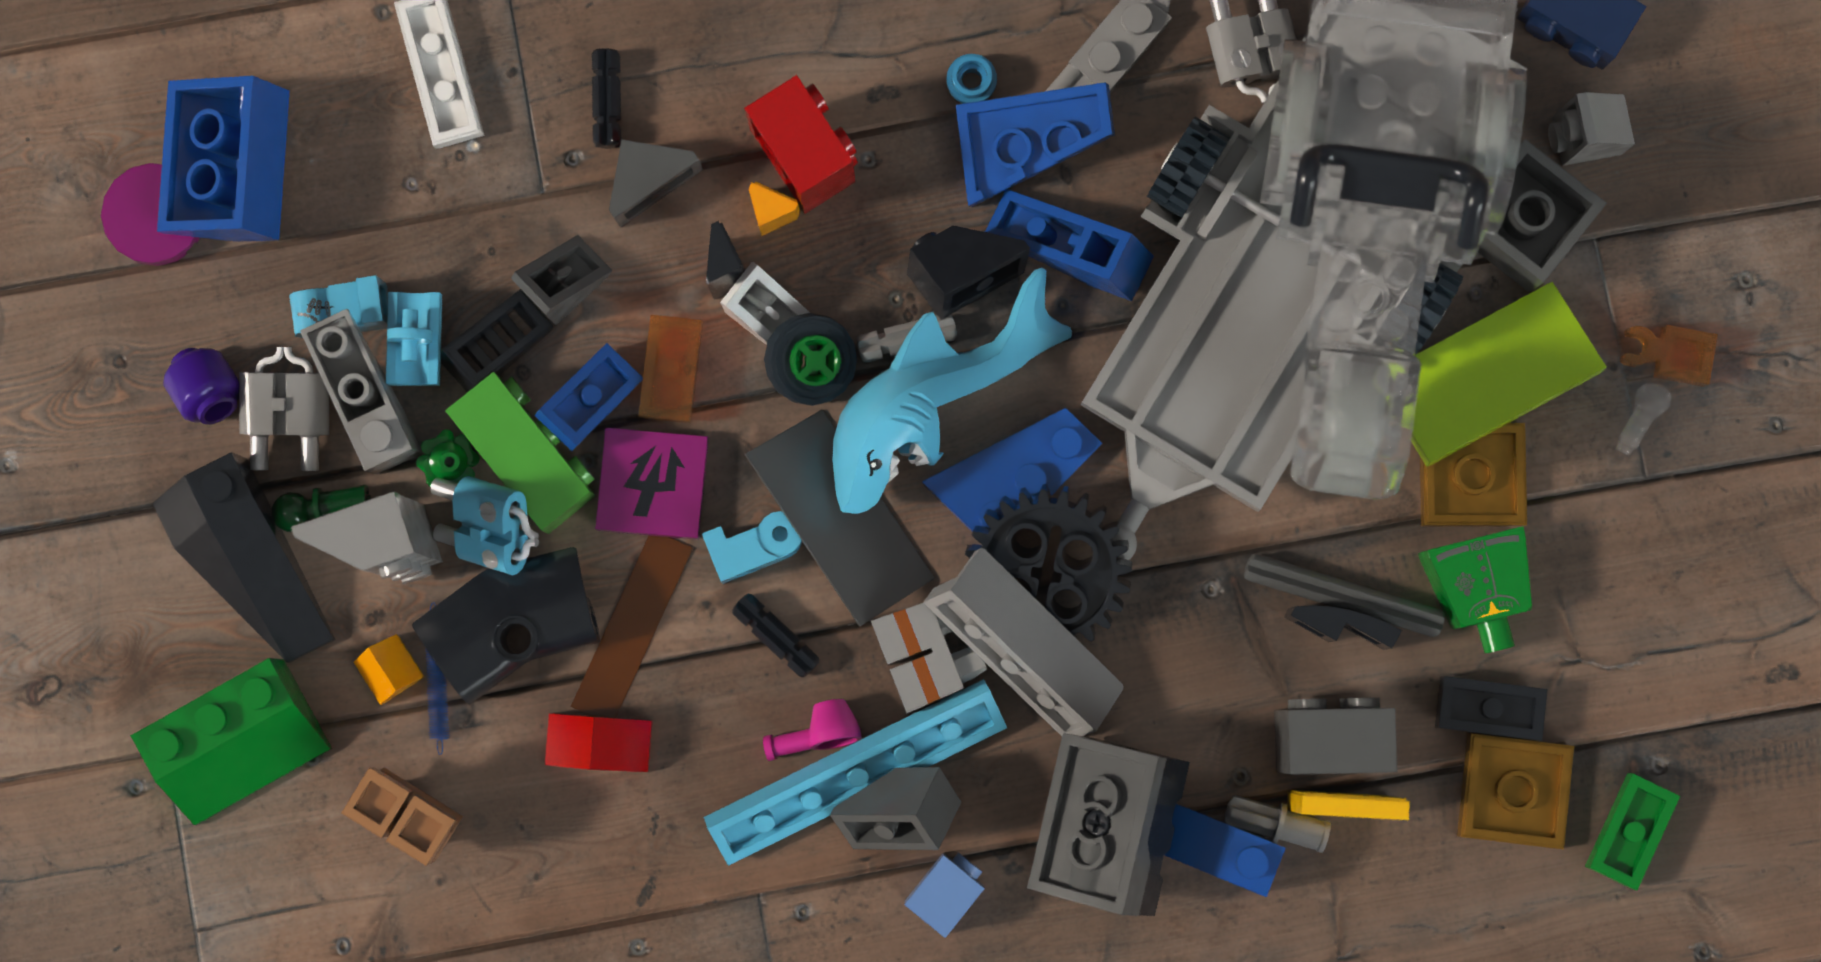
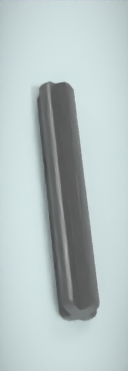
(1344, 595)

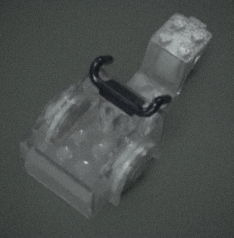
(1385, 158)

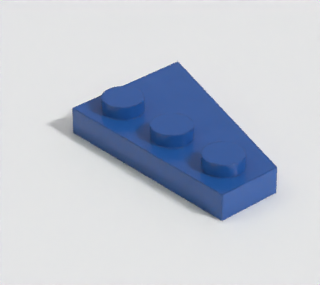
(1027, 134)
(1032, 457)

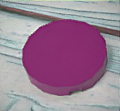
(132, 218)

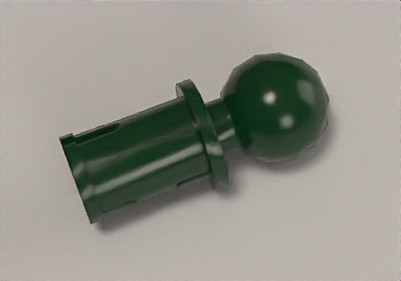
(296, 509)

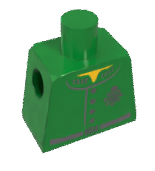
(1482, 583)

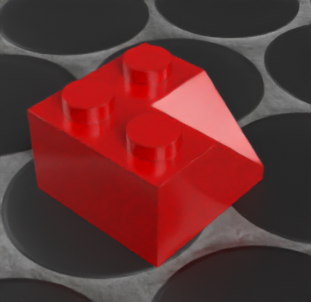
(801, 142)

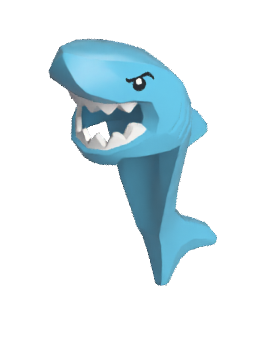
(902, 402)

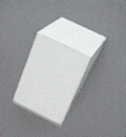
(760, 303)

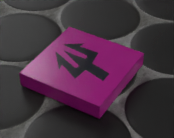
(652, 483)

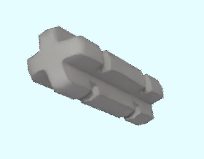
(874, 345)

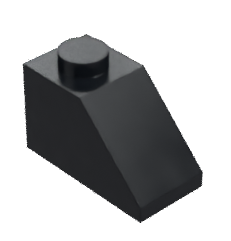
(963, 266)

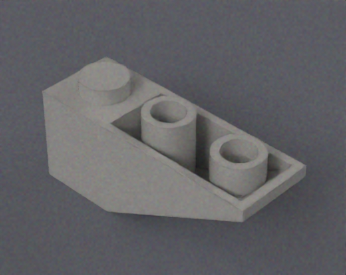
(360, 393)

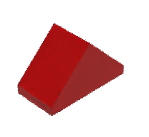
(598, 743)

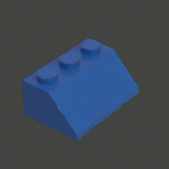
(223, 159)

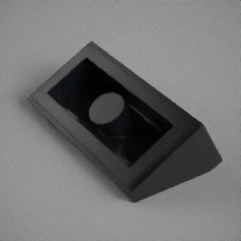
(723, 262)

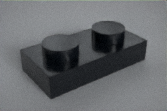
(1491, 708)

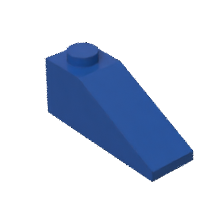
(1074, 244)
(1224, 851)

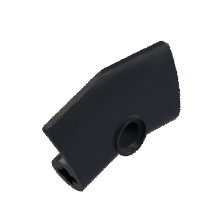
(471, 625)

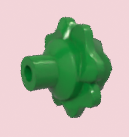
(447, 457)

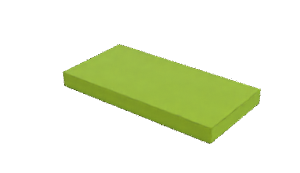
(1499, 372)

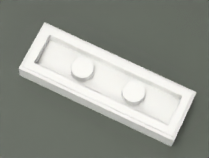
(439, 71)

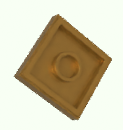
(1478, 483)
(1515, 791)

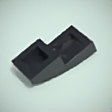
(1329, 622)

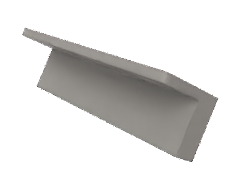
(1026, 646)

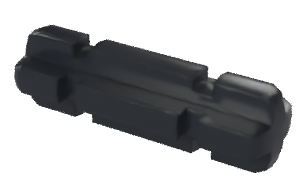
(606, 98)
(775, 635)

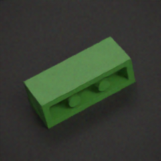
(522, 451)

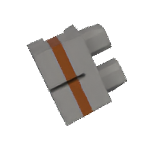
(929, 676)

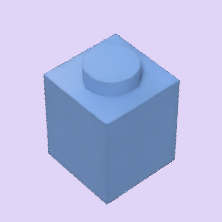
(946, 892)

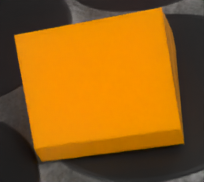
(772, 208)
(388, 668)

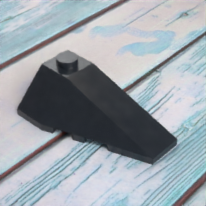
(229, 537)

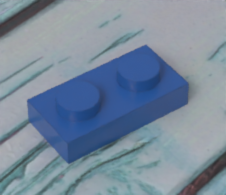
(589, 397)

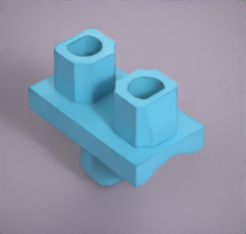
(414, 339)

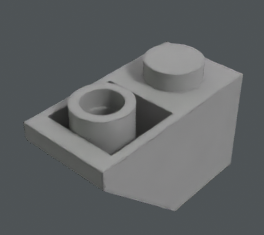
(1591, 128)

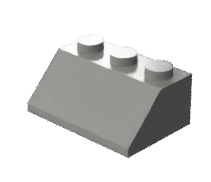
(378, 537)

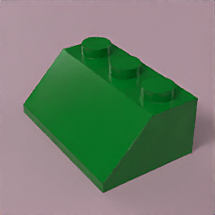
(232, 740)

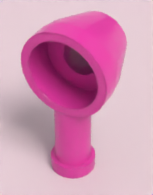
(830, 728)

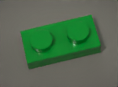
(1632, 831)

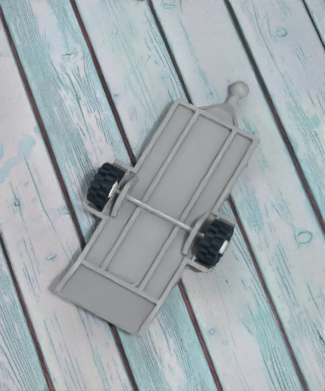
(1219, 344)

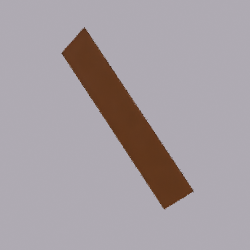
(632, 627)

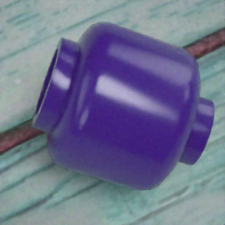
(202, 385)

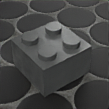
(1542, 219)
(1335, 741)

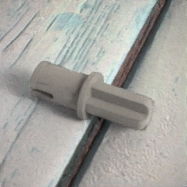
(1278, 823)

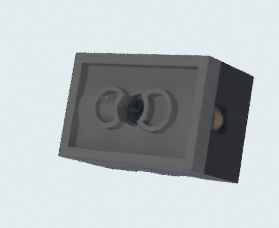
(1107, 825)

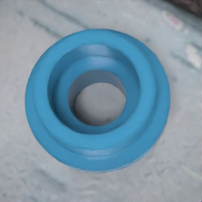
(971, 64)

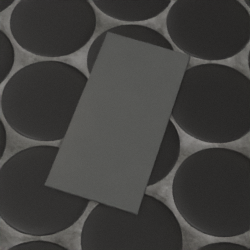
(859, 553)

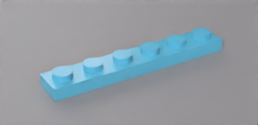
(821, 786)

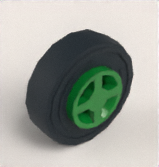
(827, 353)

